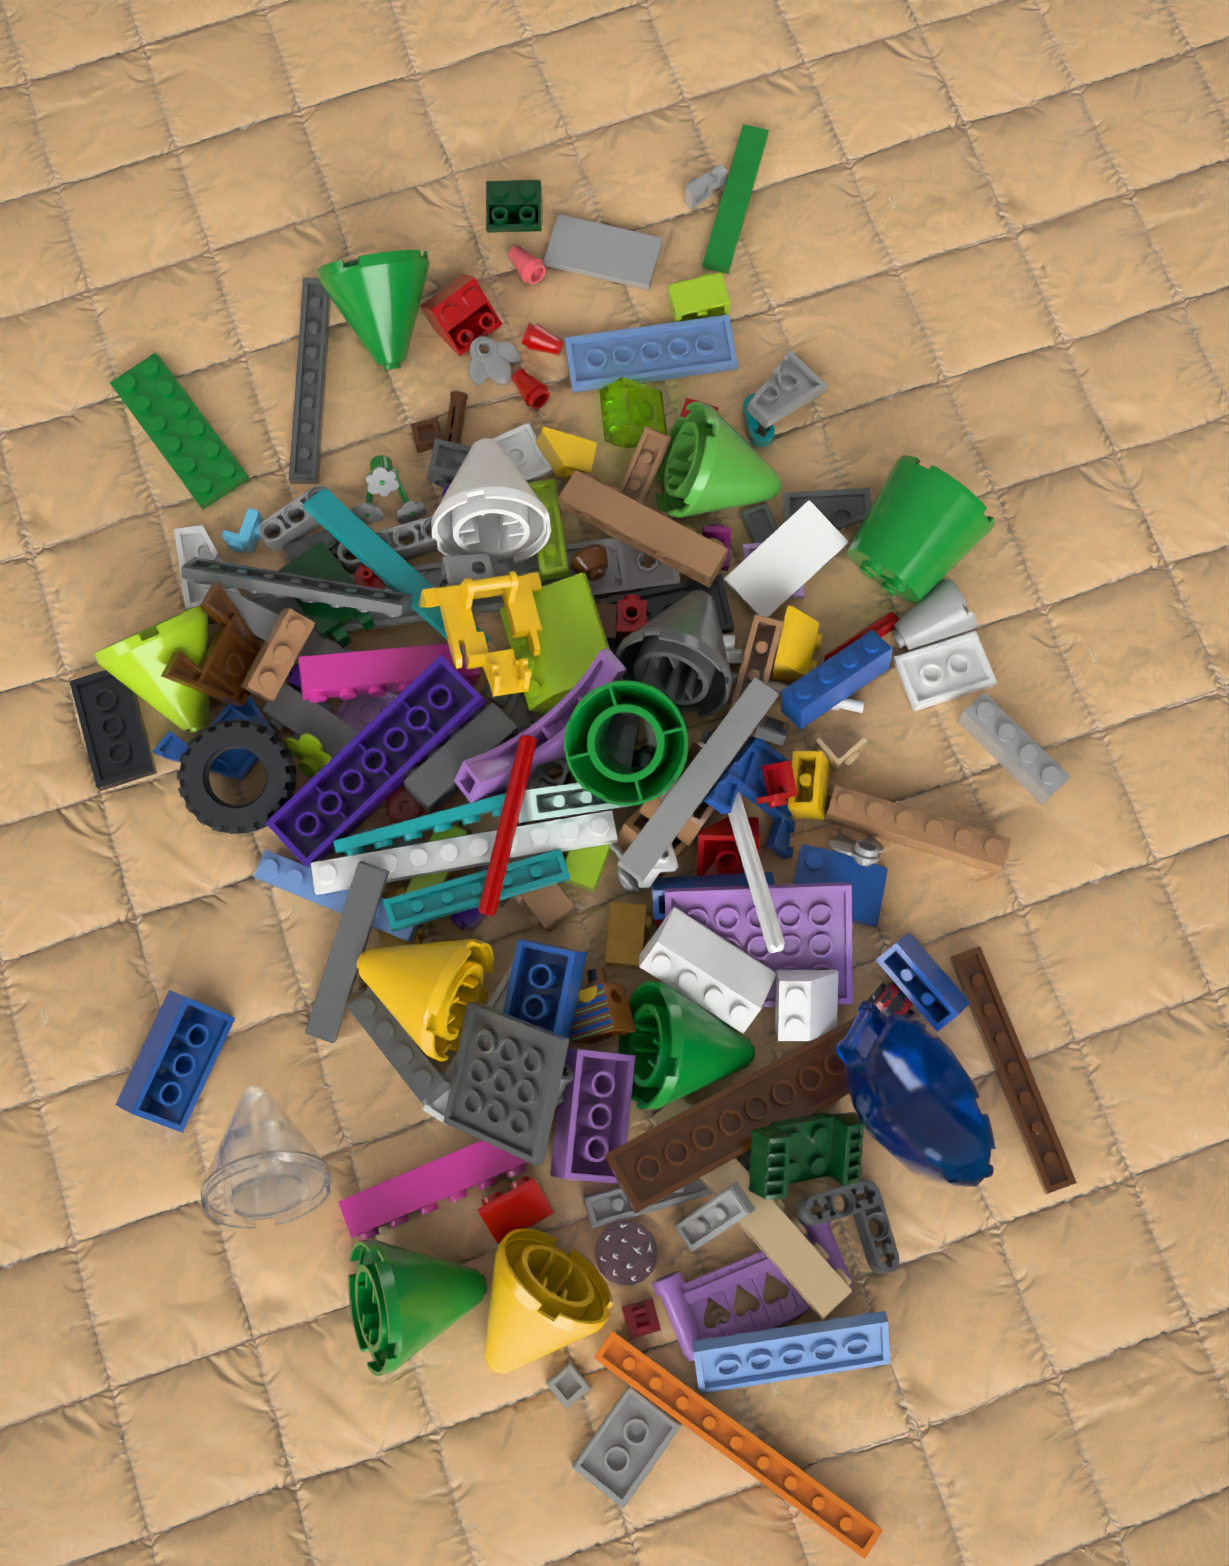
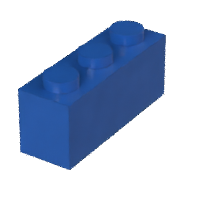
(923, 981)

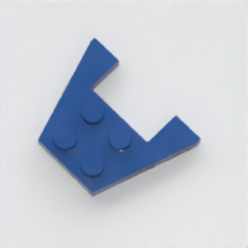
(230, 764)
(746, 776)

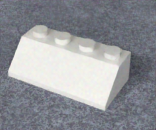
(707, 969)

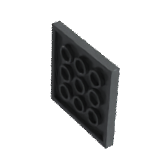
(506, 1082)

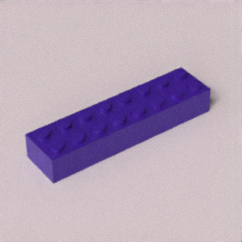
(375, 762)

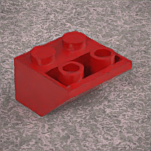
(461, 313)
(515, 1209)

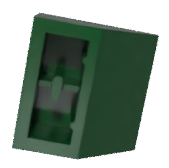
(514, 206)

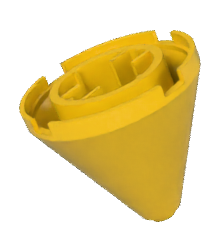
(429, 987)
(540, 1300)

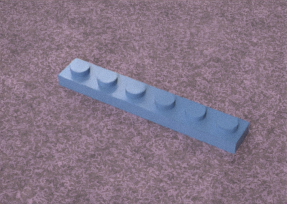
(299, 881)

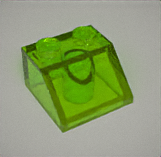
(628, 409)

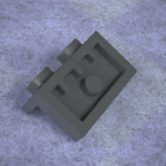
(446, 461)

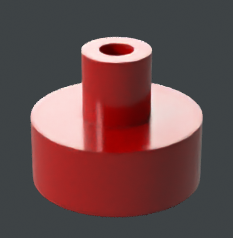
(365, 577)

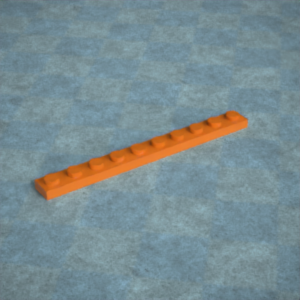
(739, 1444)

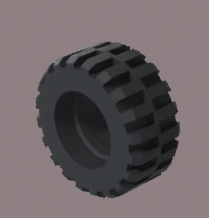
(202, 753)

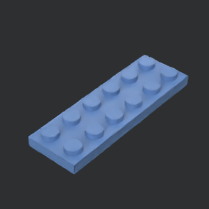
(651, 353)
(791, 1352)

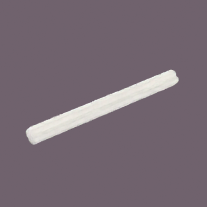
(756, 877)

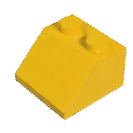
(796, 646)

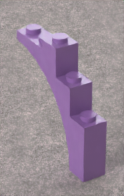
(490, 772)

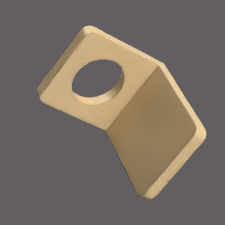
(848, 758)

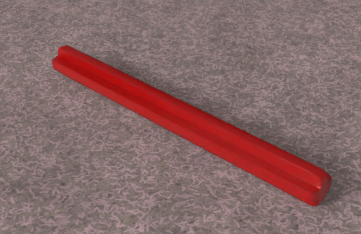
(507, 825)

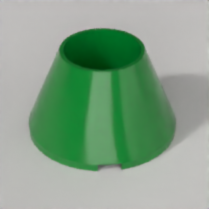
(591, 759)

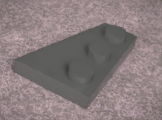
(840, 507)

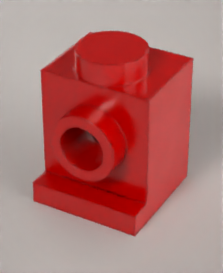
(626, 624)

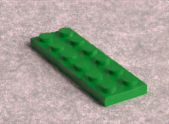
(179, 431)

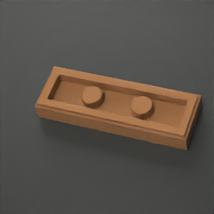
(645, 464)

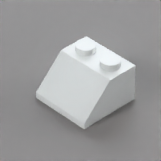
(805, 1004)

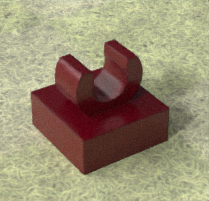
(641, 1318)

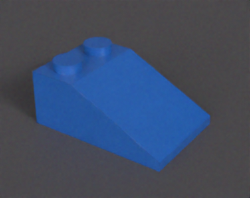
(829, 866)

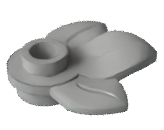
(494, 363)
(863, 851)
(627, 880)

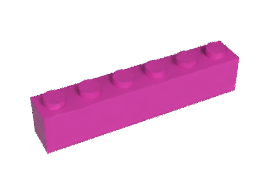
(370, 671)
(427, 1186)

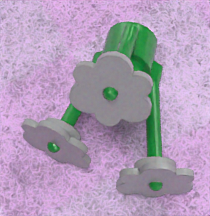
(382, 480)

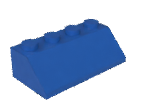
(175, 1061)

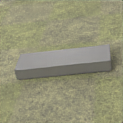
(714, 1217)

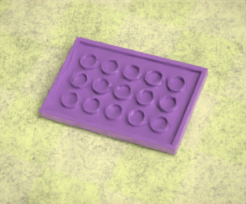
(811, 919)

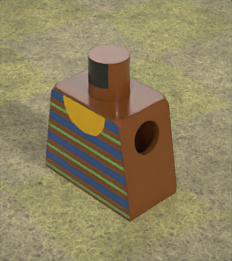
(601, 1010)

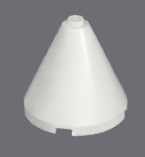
(490, 509)

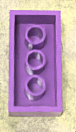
(592, 1115)

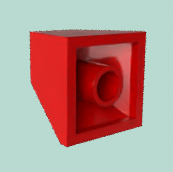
(718, 848)

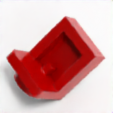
(779, 784)

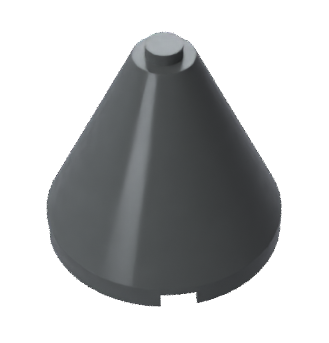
(681, 655)

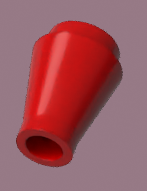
(541, 340)
(532, 390)

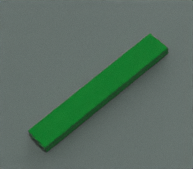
(735, 199)

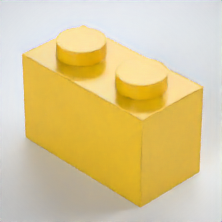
(811, 781)

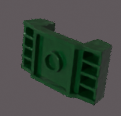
(804, 1151)

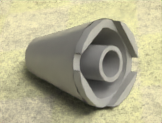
(935, 617)

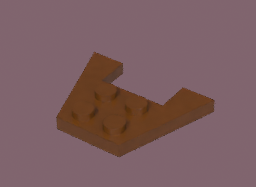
(226, 658)

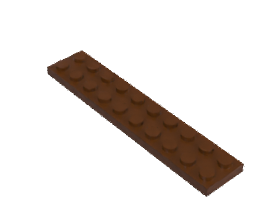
(723, 1124)

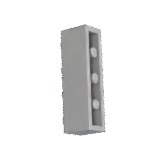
(1013, 748)

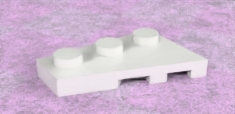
(193, 543)

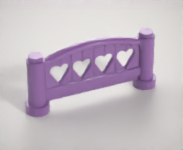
(688, 1300)

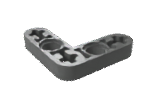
(862, 1211)

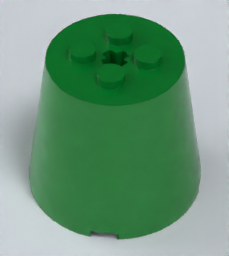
(918, 530)

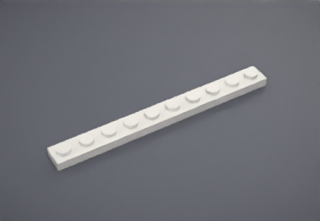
(467, 851)

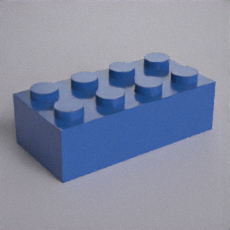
(545, 985)

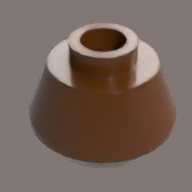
(591, 561)

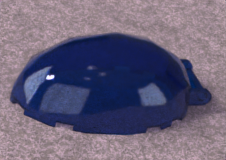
(916, 1098)

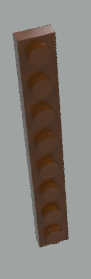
(1013, 1071)

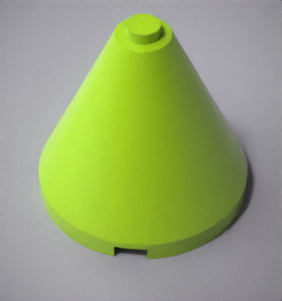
(143, 657)

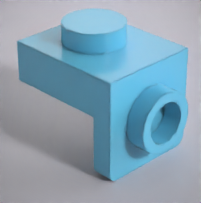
(248, 535)

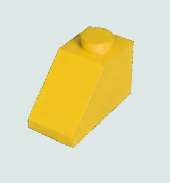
(566, 452)

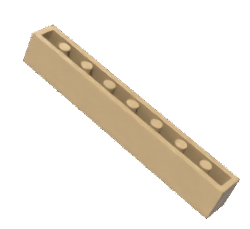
(776, 1234)

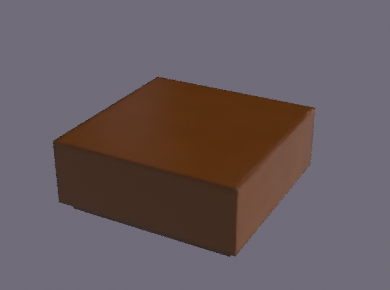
(425, 434)

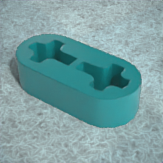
(752, 427)

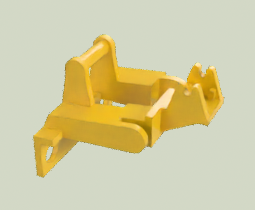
(455, 601)

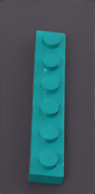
(413, 828)
(466, 891)

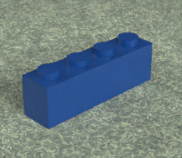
(836, 679)
(661, 884)

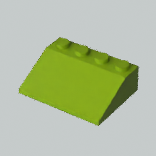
(567, 641)

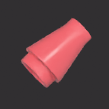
(528, 266)

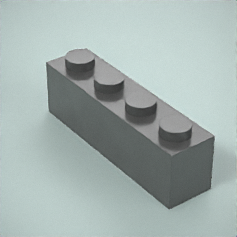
(309, 717)
(434, 779)
(408, 1059)

